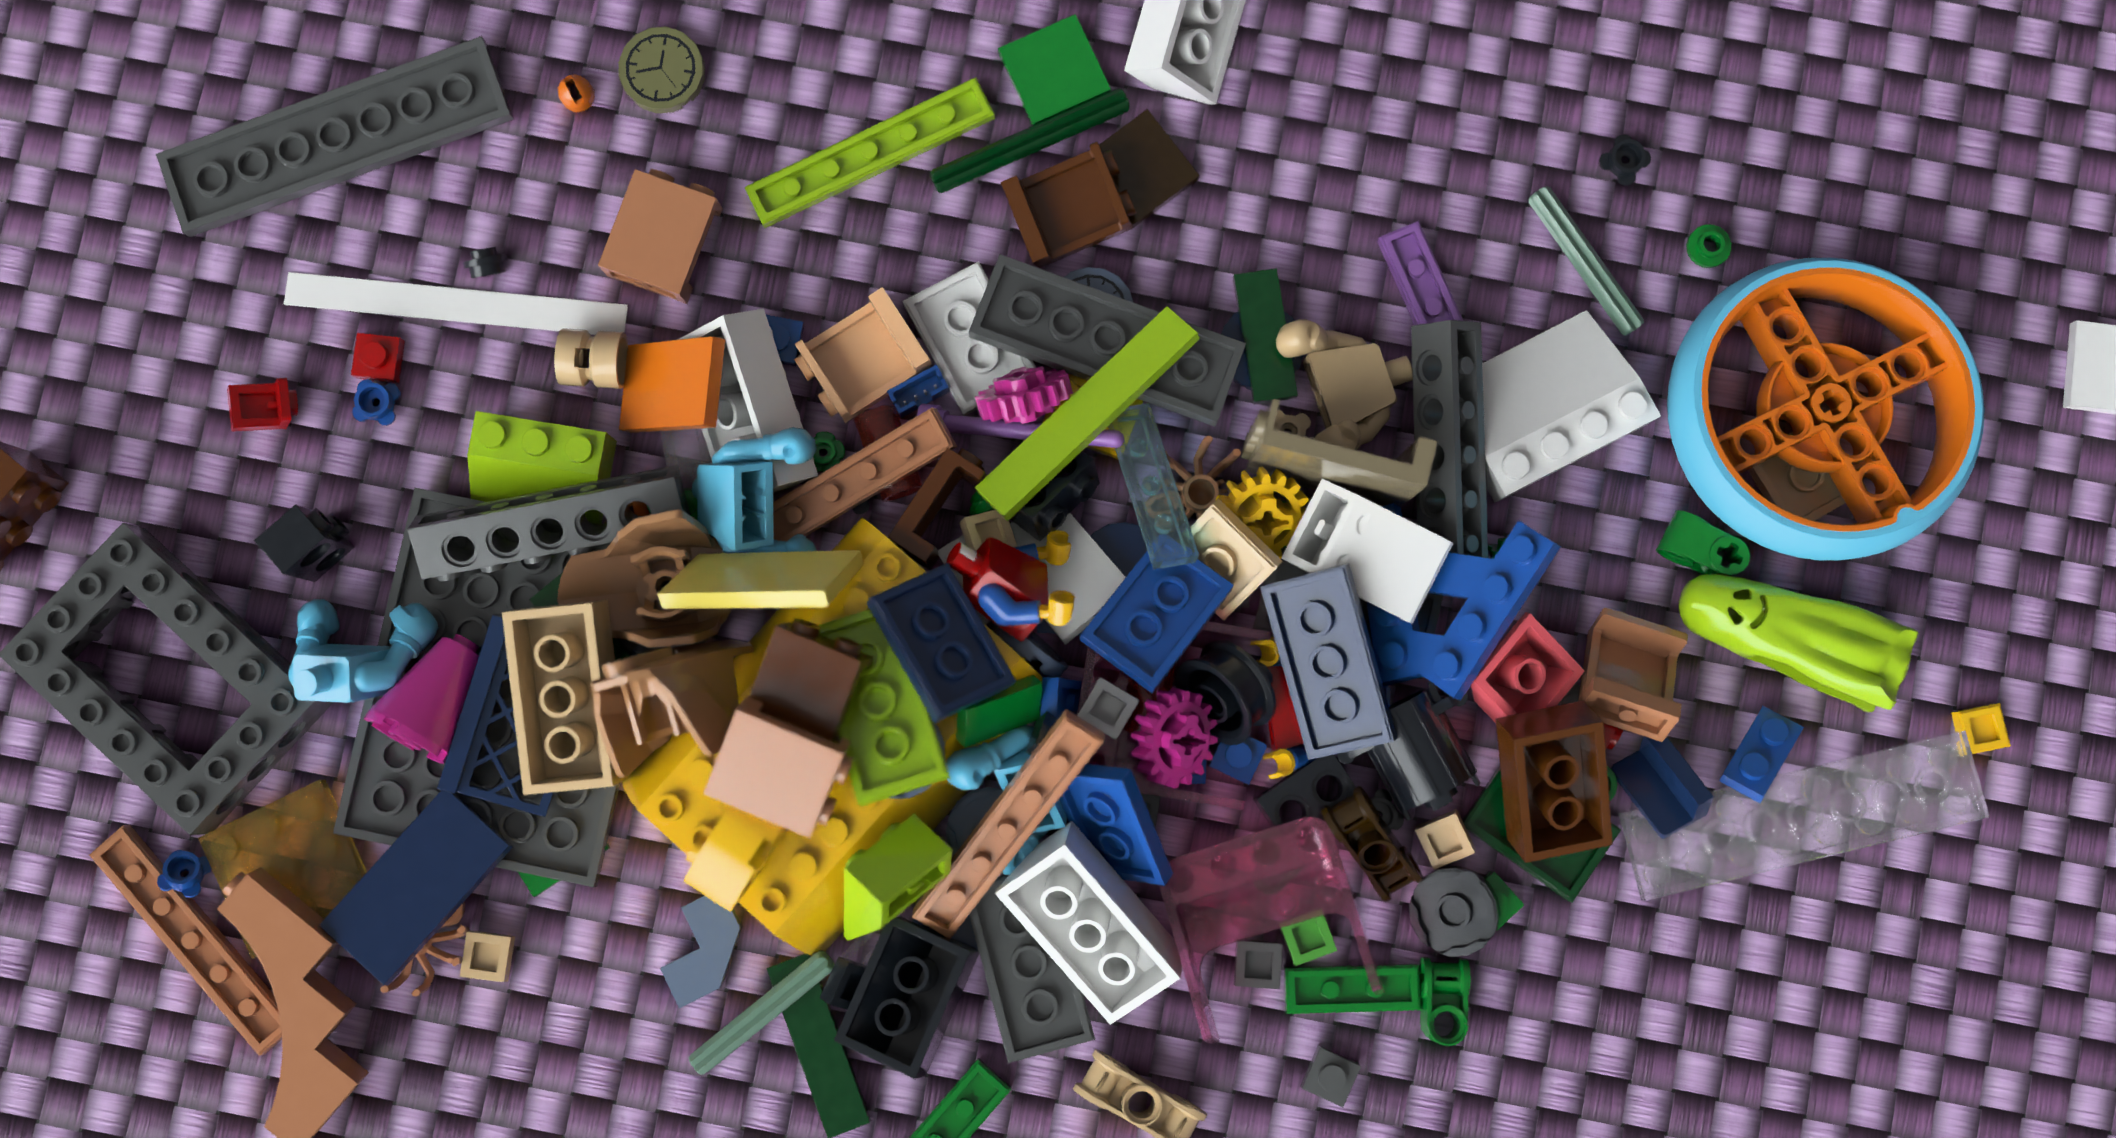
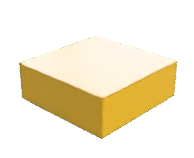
(1983, 727)

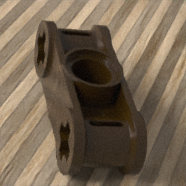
(1372, 844)

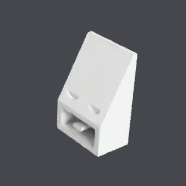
(1387, 554)

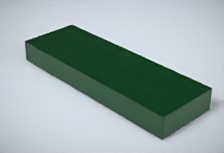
(1260, 321)

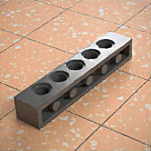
(1452, 412)
(440, 557)

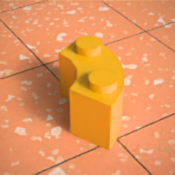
(732, 856)

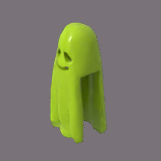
(1803, 637)

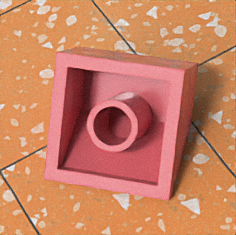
(1525, 672)

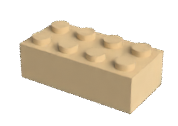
(551, 664)

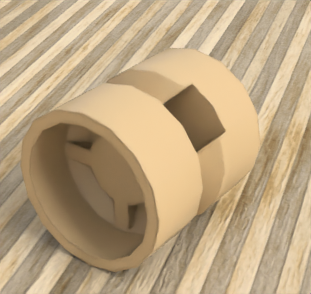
(606, 358)

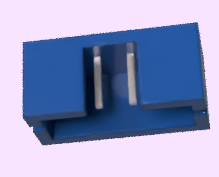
(918, 390)

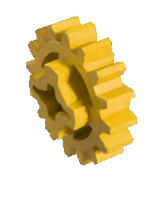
(1263, 513)

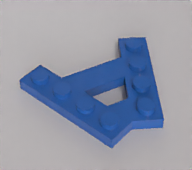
(1494, 597)

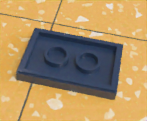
(941, 642)

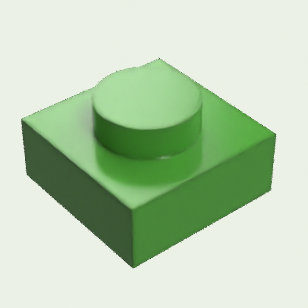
(1308, 940)

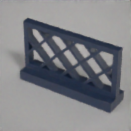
(474, 724)

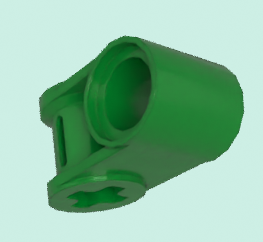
(1695, 544)
(1444, 996)

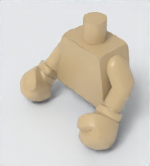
(1347, 380)

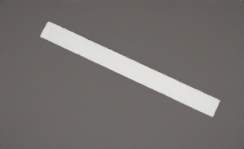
(453, 304)

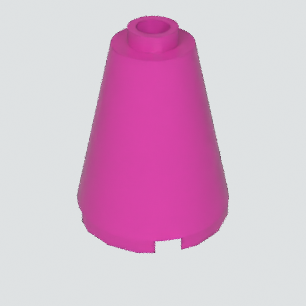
(428, 699)

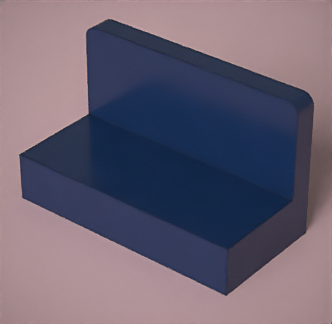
(1663, 786)

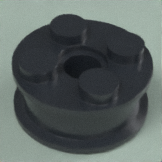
(1233, 686)

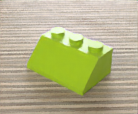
(533, 456)

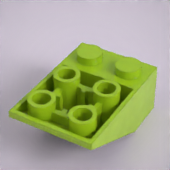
(892, 875)

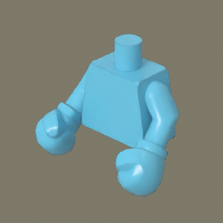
(738, 491)
(354, 671)
(1006, 757)

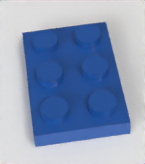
(1155, 618)
(1117, 823)

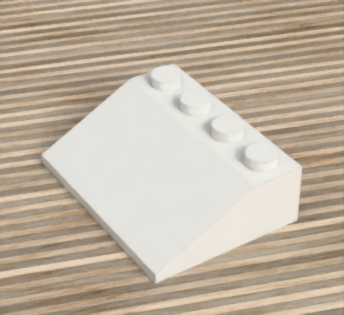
(1557, 403)

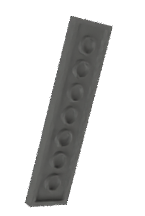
(334, 136)

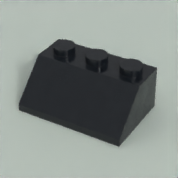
(907, 996)

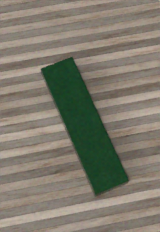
(822, 1058)

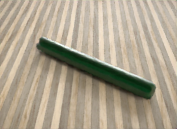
(1030, 140)

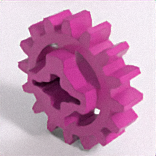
(1023, 395)
(1174, 737)

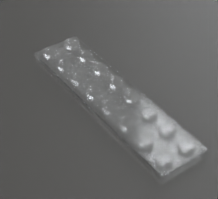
(1812, 816)

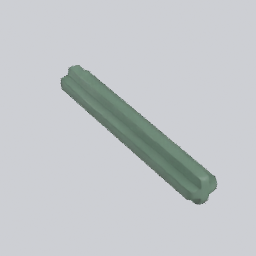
(1586, 260)
(761, 1012)

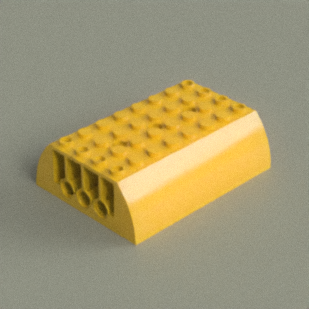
(803, 878)

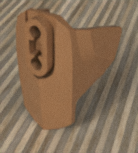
(632, 575)
(665, 695)

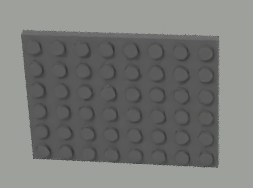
(394, 784)

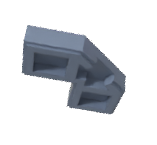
(706, 967)

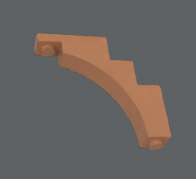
(291, 947)

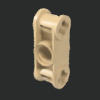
(1165, 1118)

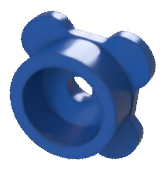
(369, 391)
(175, 865)

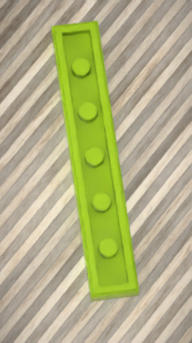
(870, 152)
(1087, 413)

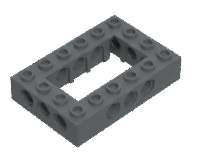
(187, 789)

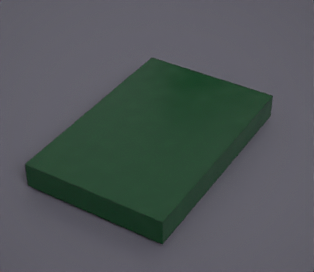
(1561, 873)

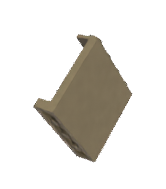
(1310, 460)

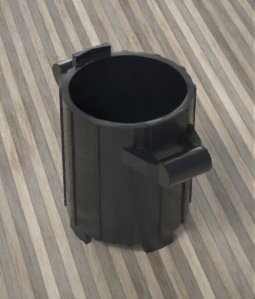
(1426, 756)

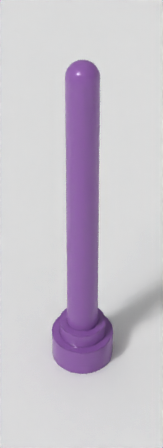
(1014, 430)

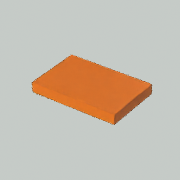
(672, 385)

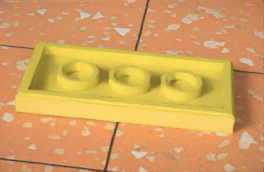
(761, 580)

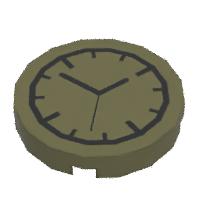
(661, 69)

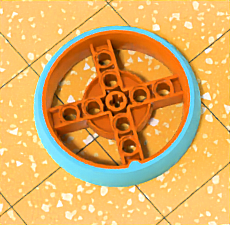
(1930, 352)

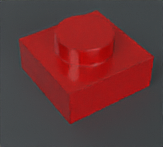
(377, 357)

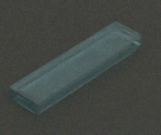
(1153, 489)

